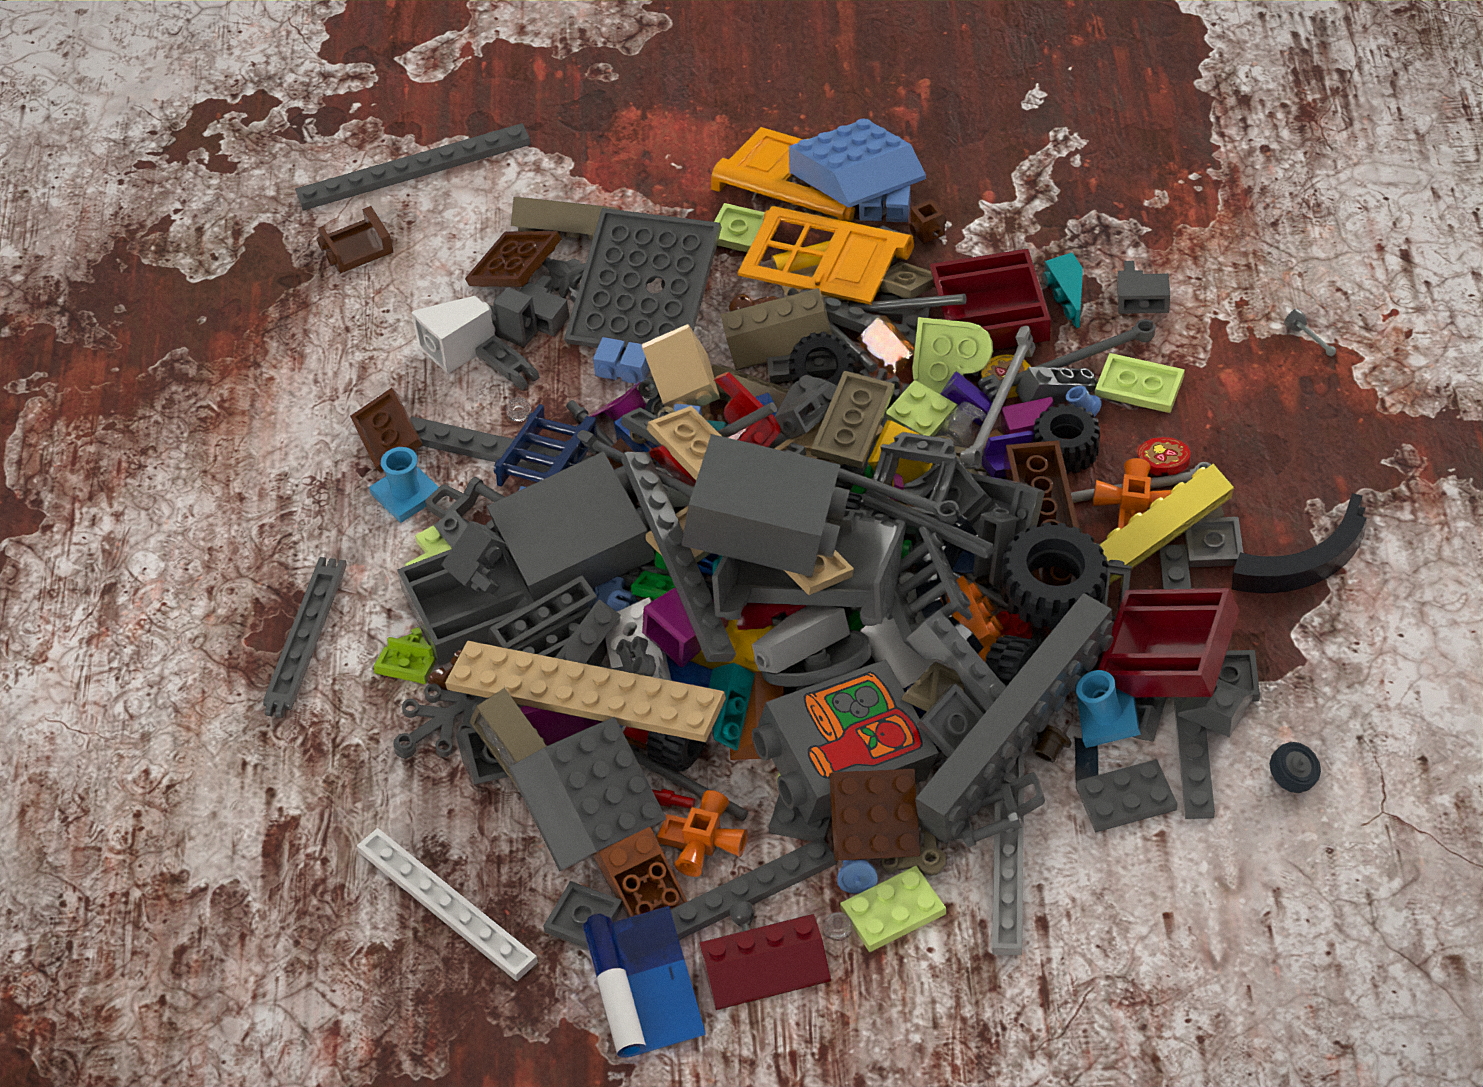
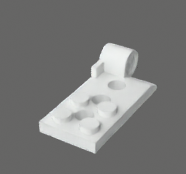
(630, 618)

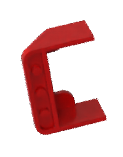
(740, 405)

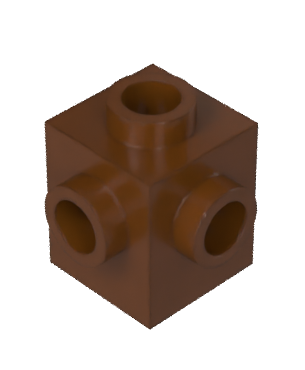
(927, 221)

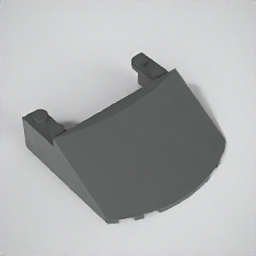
(864, 542)

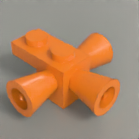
(1134, 494)
(701, 834)

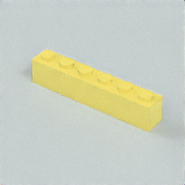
(1167, 518)

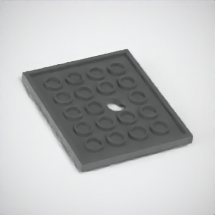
(625, 257)

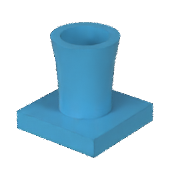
(405, 485)
(1105, 710)

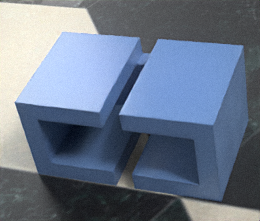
(896, 201)
(612, 364)

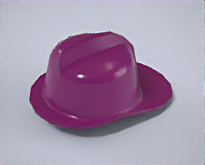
(624, 404)

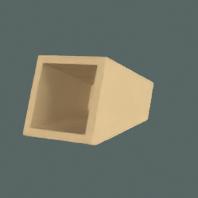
(681, 368)

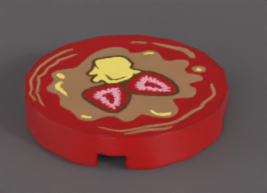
(1165, 455)

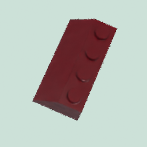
(765, 961)

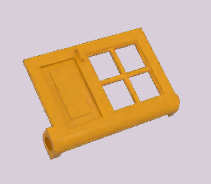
(764, 169)
(848, 268)

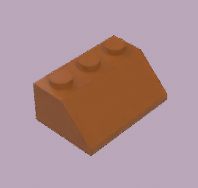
(760, 694)

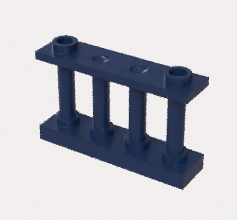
(571, 451)

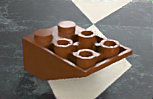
(640, 874)

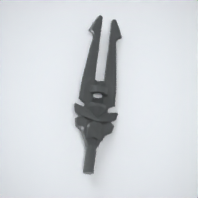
(565, 275)

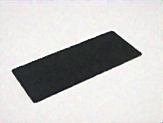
(1085, 760)

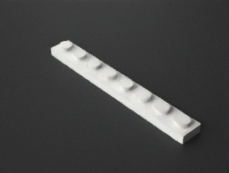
(447, 904)

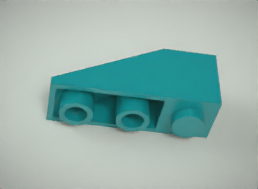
(1065, 279)
(737, 686)

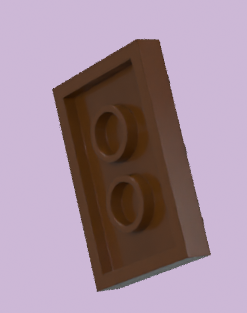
(385, 426)

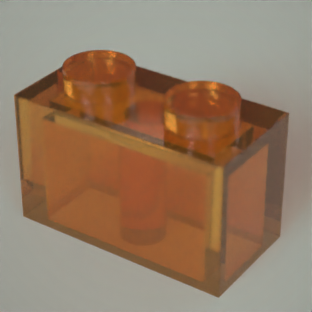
(887, 345)

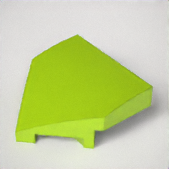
(406, 658)

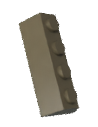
(556, 216)
(773, 327)

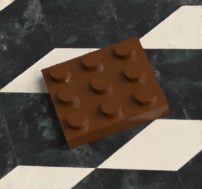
(513, 259)
(874, 814)

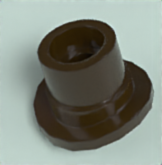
(1050, 743)

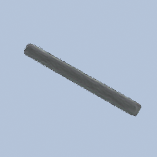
(918, 519)

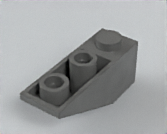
(1053, 382)

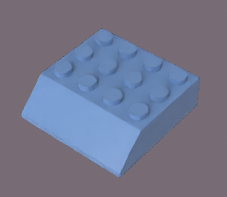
(855, 162)

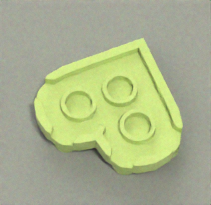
(947, 348)

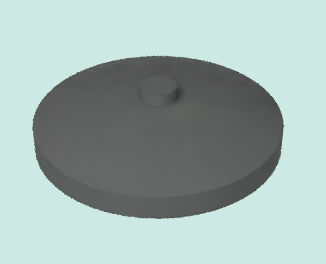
(825, 664)

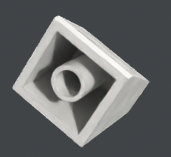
(453, 331)

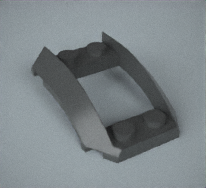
(915, 448)

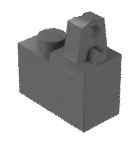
(1142, 291)
(549, 309)
(514, 317)
(473, 558)

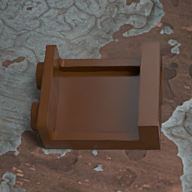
(356, 243)

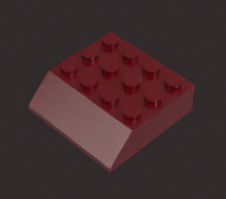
(999, 294)
(1170, 641)

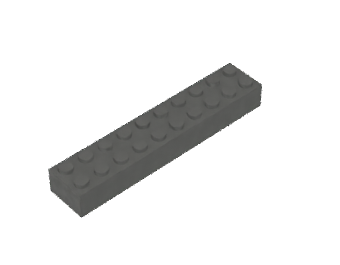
(1015, 719)

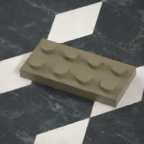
(852, 419)

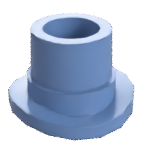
(1080, 397)
(856, 876)

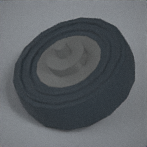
(1295, 767)

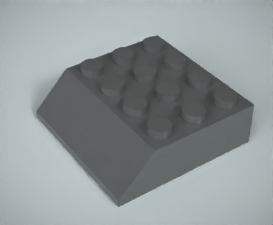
(455, 613)
(586, 793)

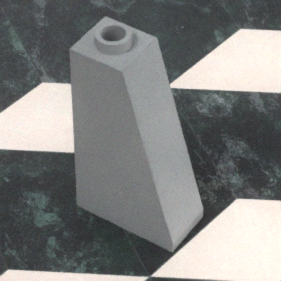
(800, 637)

